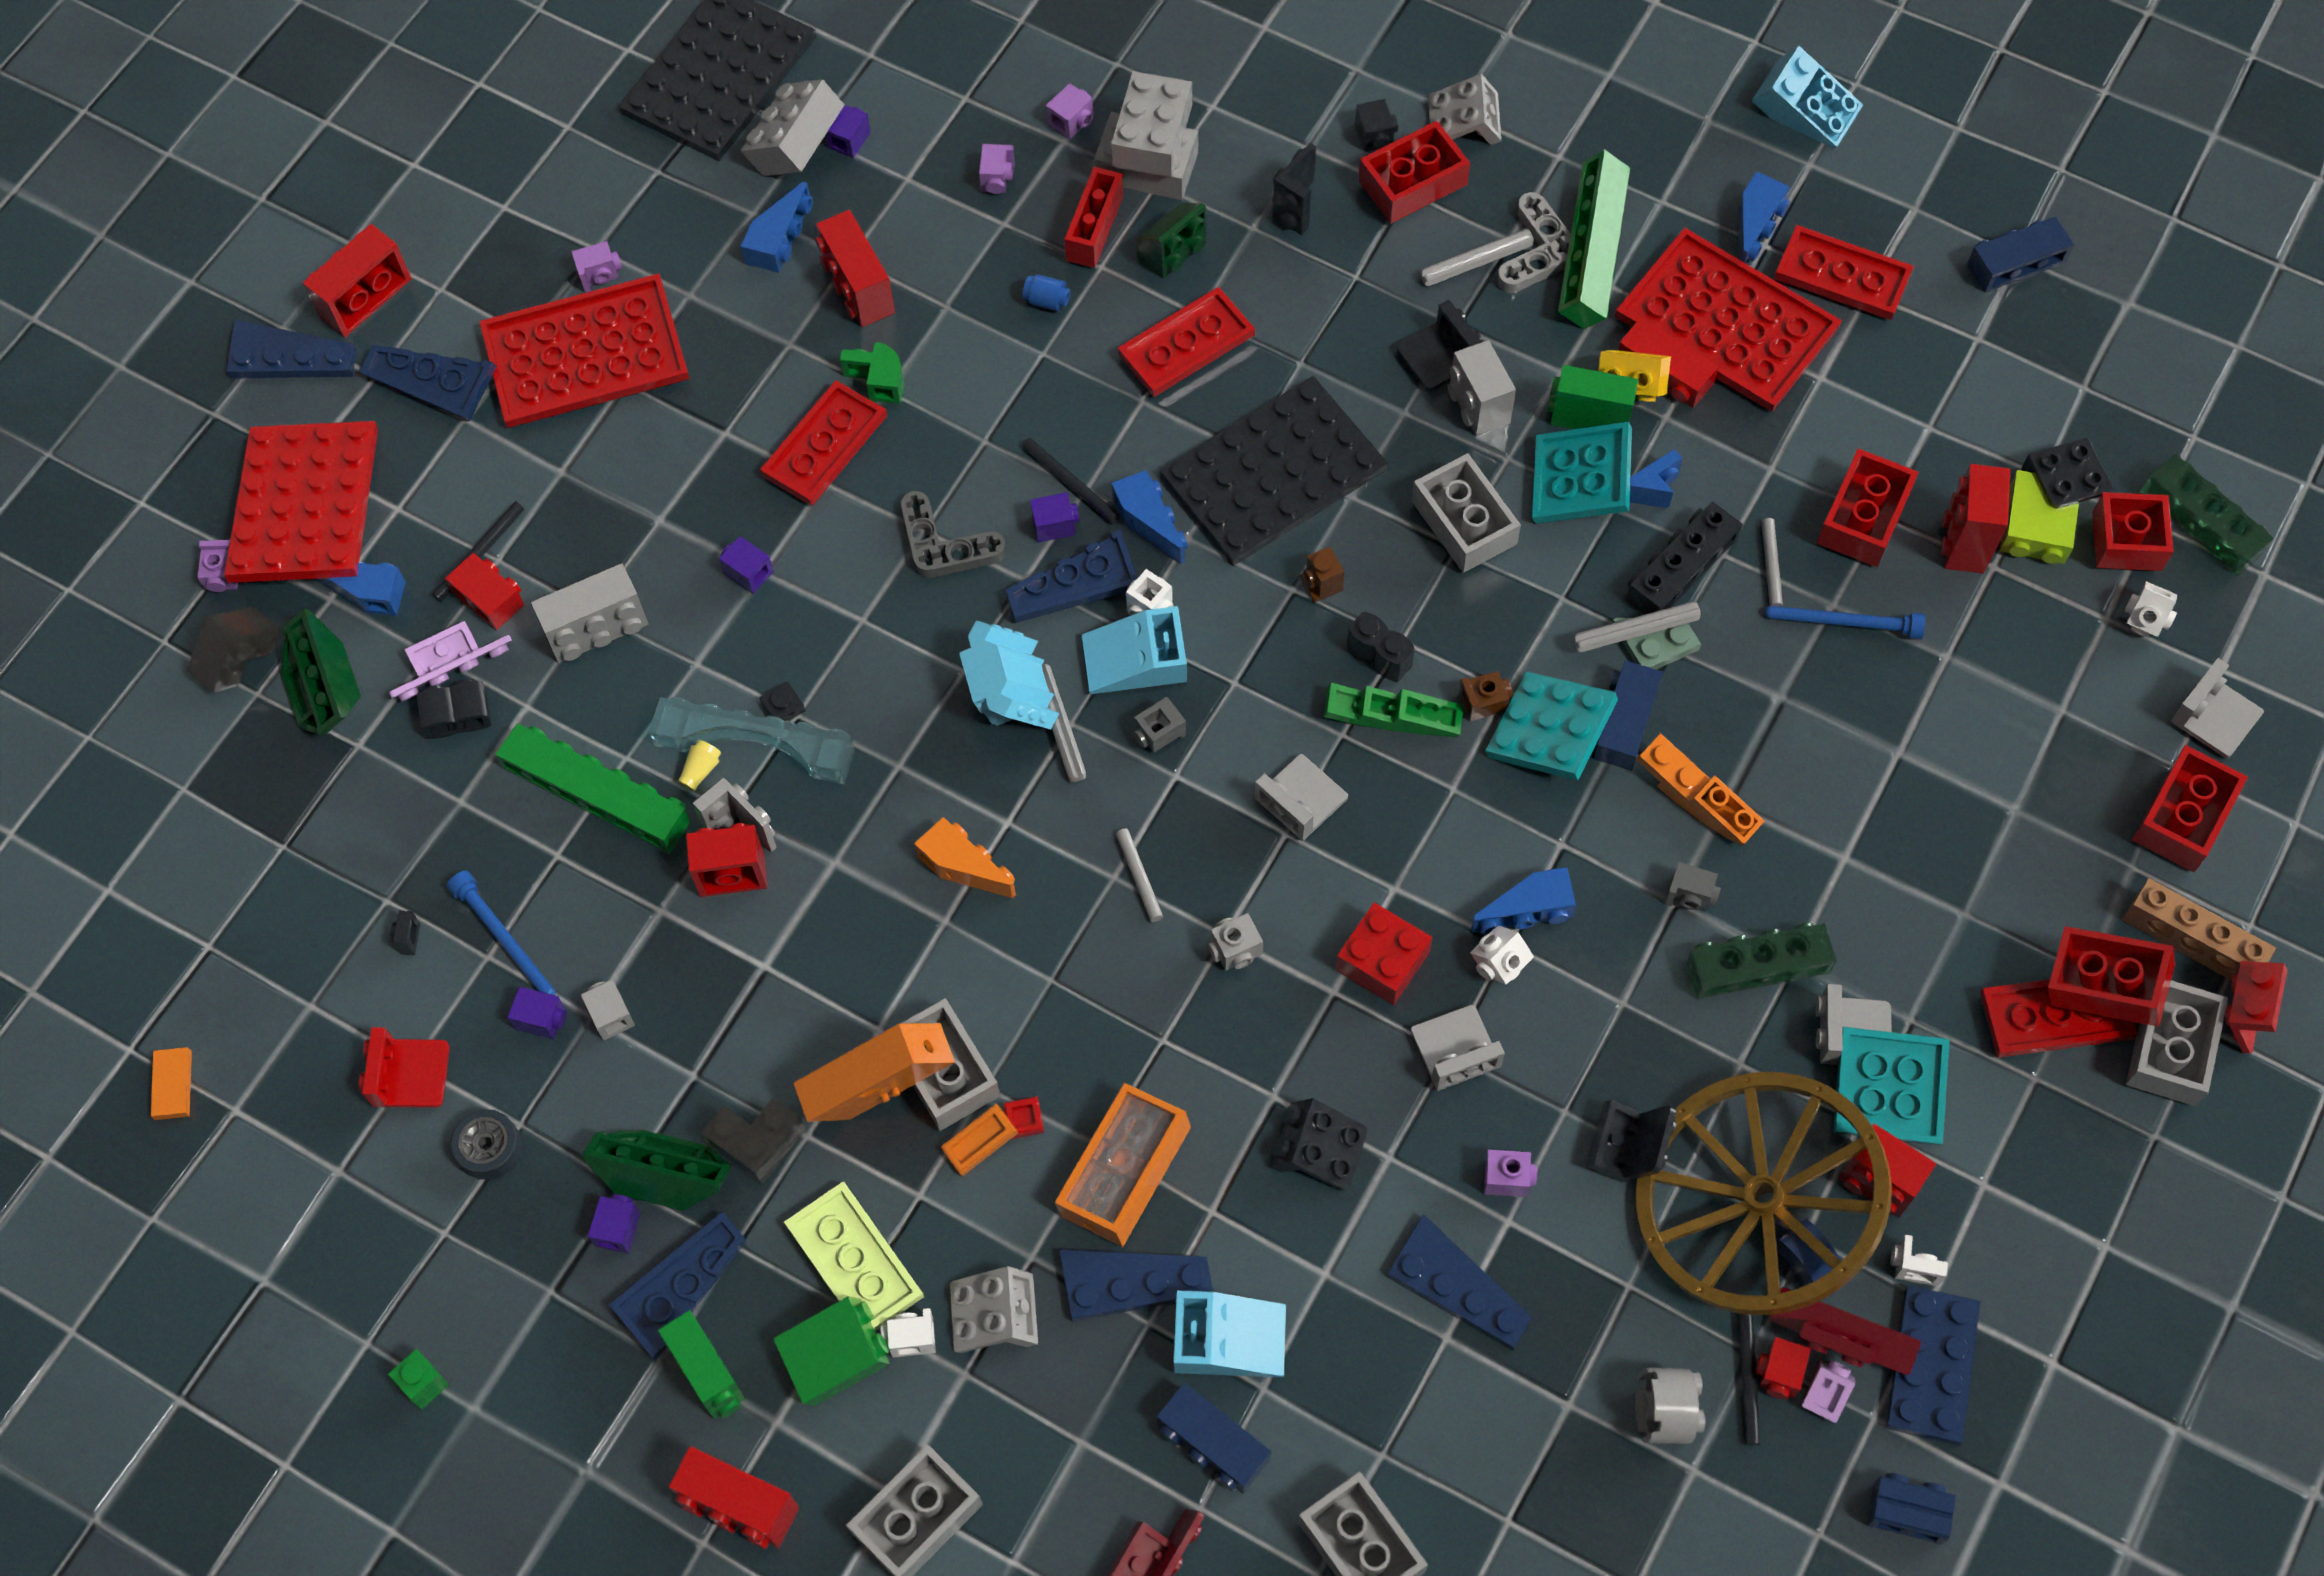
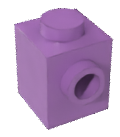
(1070, 111)
(1509, 1173)

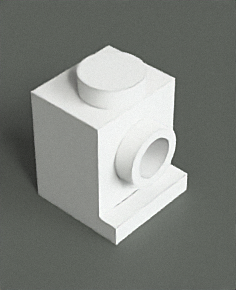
(910, 1334)

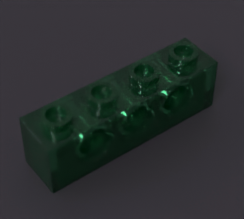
(2209, 529)
(1713, 980)

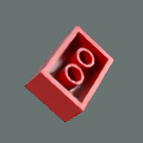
(1414, 171)
(854, 268)
(357, 280)
(1867, 507)
(1976, 518)
(2190, 808)
(2111, 976)
(733, 1499)

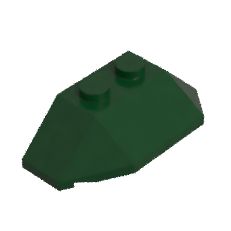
(316, 674)
(656, 1167)

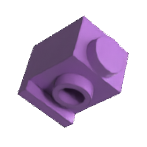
(996, 167)
(596, 264)
(213, 565)

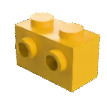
(1648, 368)

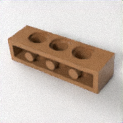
(2194, 930)

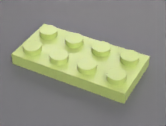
(853, 1255)

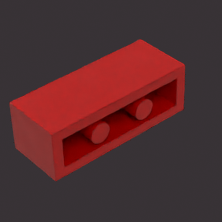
(1094, 217)
(1689, 371)

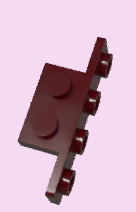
(1850, 1335)
(1153, 1554)

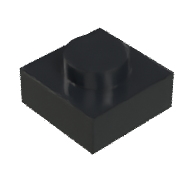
(782, 702)
(405, 932)

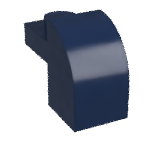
(1802, 1260)

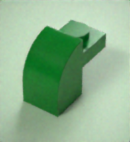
(881, 370)

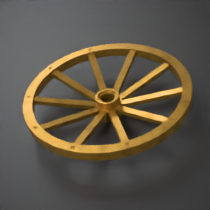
(1776, 1207)

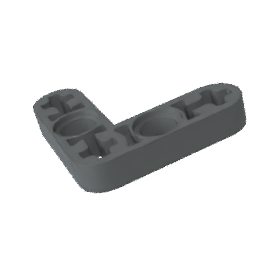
(933, 548)

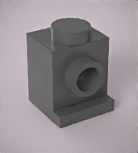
(1159, 716)
(1693, 887)

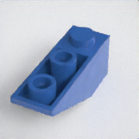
(1758, 209)
(773, 232)
(1144, 512)
(373, 590)
(1534, 900)

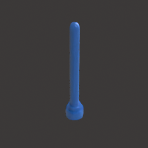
(1908, 625)
(464, 887)

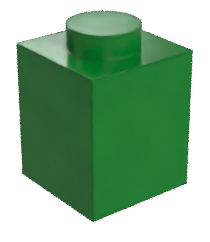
(419, 1379)

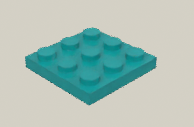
(1582, 473)
(1551, 725)
(1894, 1083)

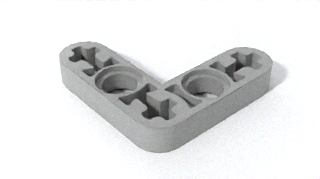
(1547, 249)

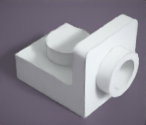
(1917, 1268)

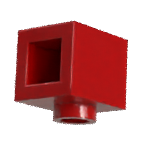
(1782, 1368)

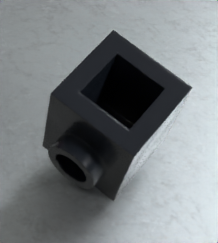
(1375, 124)

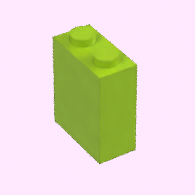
(2034, 525)

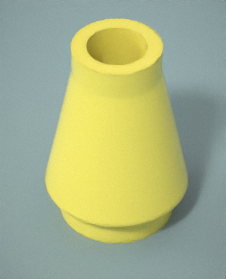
(699, 763)

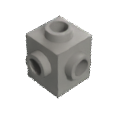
(1235, 942)

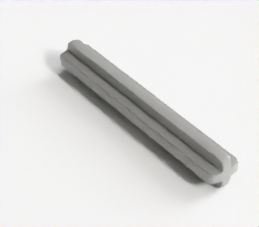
(1476, 257)
(1637, 626)
(1063, 732)

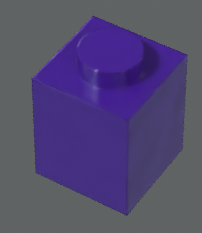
(848, 131)
(1054, 517)
(746, 564)
(537, 1013)
(614, 1223)

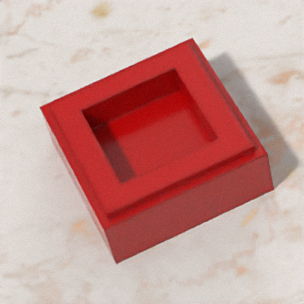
(1025, 1116)

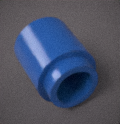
(1046, 292)

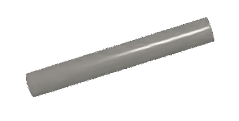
(1772, 562)
(1139, 875)

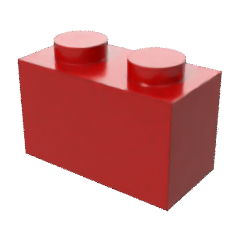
(485, 591)

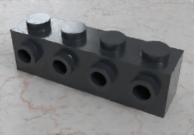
(1684, 561)

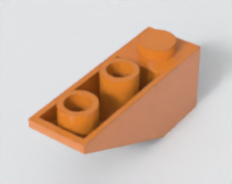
(956, 859)

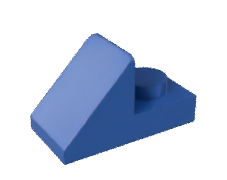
(1652, 482)

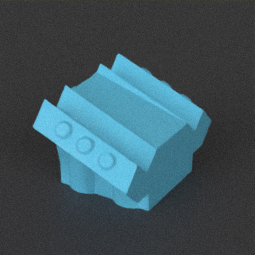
(1006, 677)

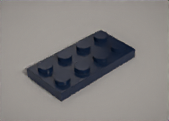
(1936, 1392)

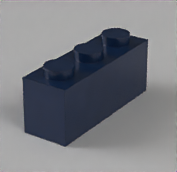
(2020, 254)
(1625, 728)
(1213, 1439)

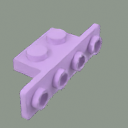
(443, 654)

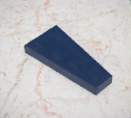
(281, 353)
(438, 380)
(1087, 577)
(1125, 1282)
(678, 1283)
(1455, 1283)

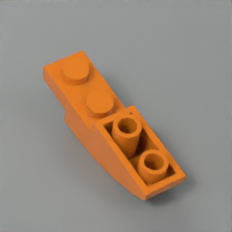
(1698, 794)

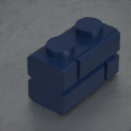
(1911, 1508)

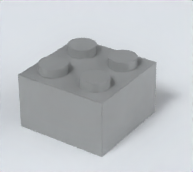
(1481, 388)

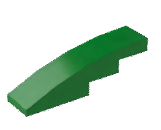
(1393, 712)

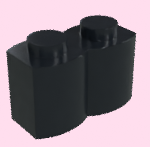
(1384, 648)
(453, 709)

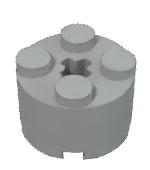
(1669, 1405)

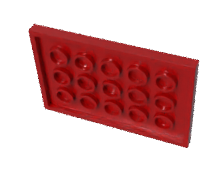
(1731, 316)
(583, 350)
(302, 502)

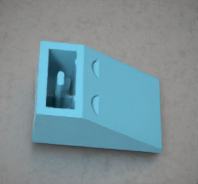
(1807, 98)
(1136, 652)
(1228, 1335)

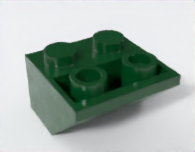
(1173, 238)

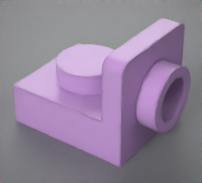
(1829, 1390)

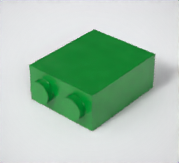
(1590, 398)
(832, 1350)
(702, 1365)

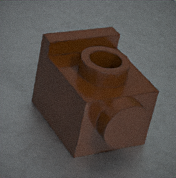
(1323, 574)
(1481, 703)

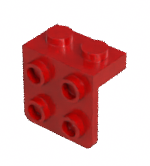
(2256, 1001)
(404, 1071)

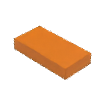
(171, 1083)
(979, 1139)

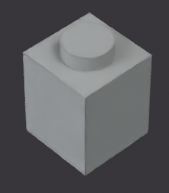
(607, 1009)

